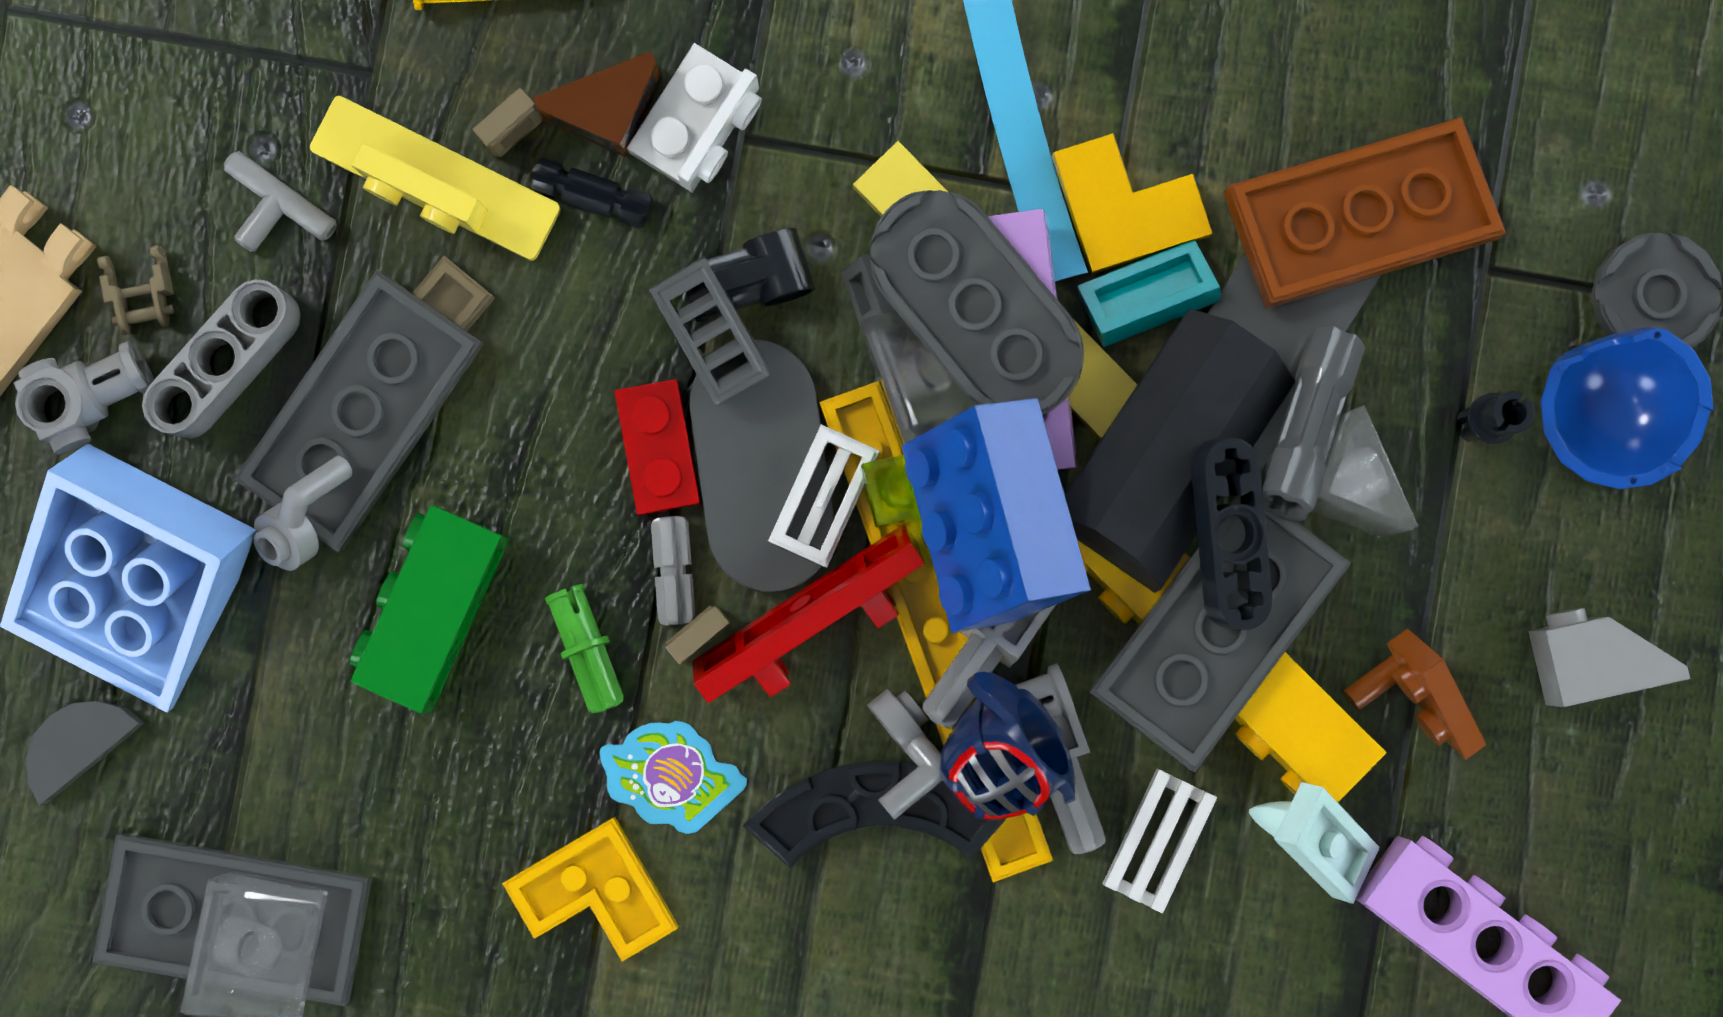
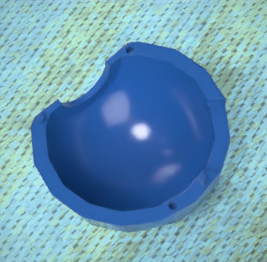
(1627, 407)

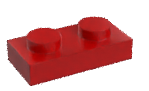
(657, 447)

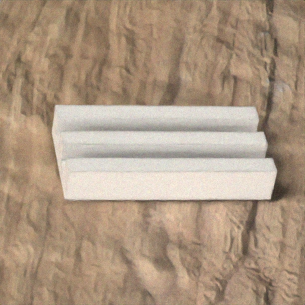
(802, 545)
(1182, 851)

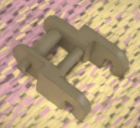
(159, 286)

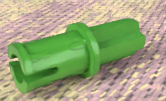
(585, 649)

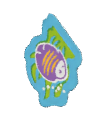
(670, 776)

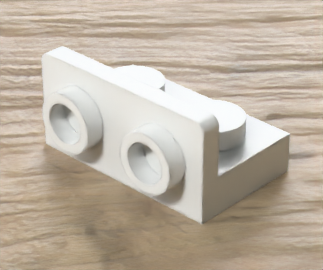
(695, 118)

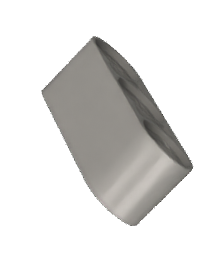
(192, 369)

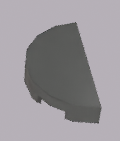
(73, 743)

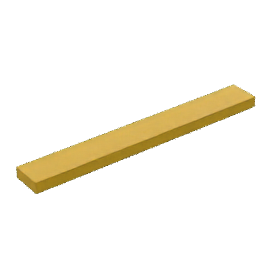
(923, 621)

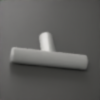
(275, 201)

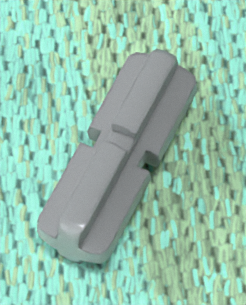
(672, 555)

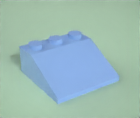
(124, 575)

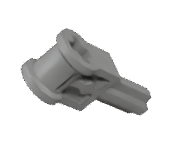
(979, 653)
(1077, 818)

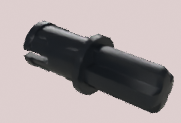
(1496, 417)

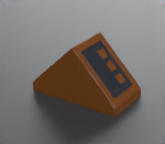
(605, 104)

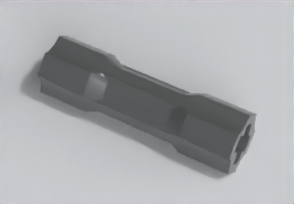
(1298, 461)

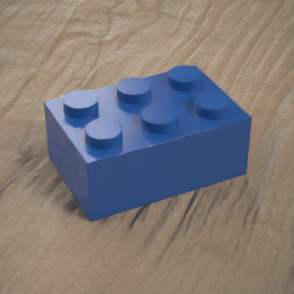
(995, 515)

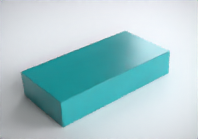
(1149, 293)

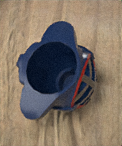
(1005, 752)

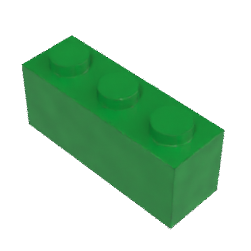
(427, 609)

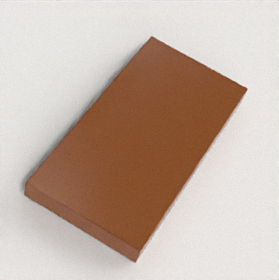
(1363, 212)

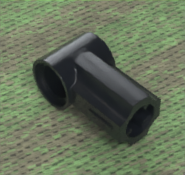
(765, 272)

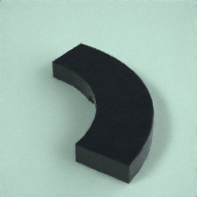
(848, 800)

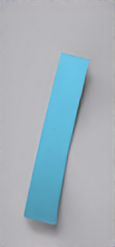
(1020, 127)

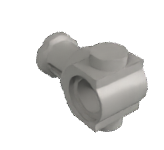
(85, 391)

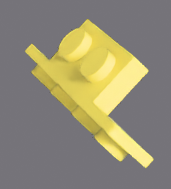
(433, 177)

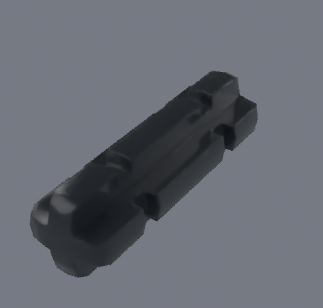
(591, 192)

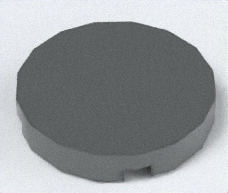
(1660, 285)

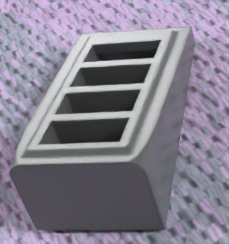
(738, 379)

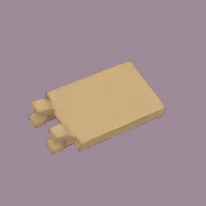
(32, 281)

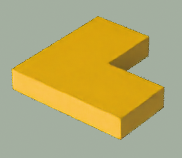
(1113, 220)
(597, 873)

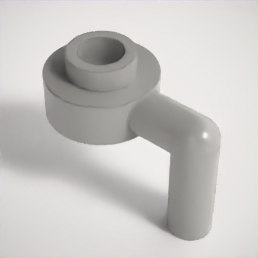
(284, 532)
(902, 721)

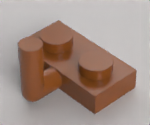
(1427, 683)

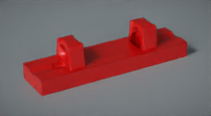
(852, 584)

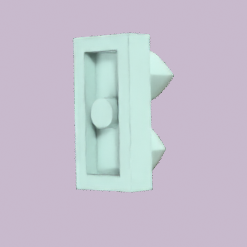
(1320, 839)

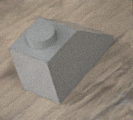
(1597, 659)

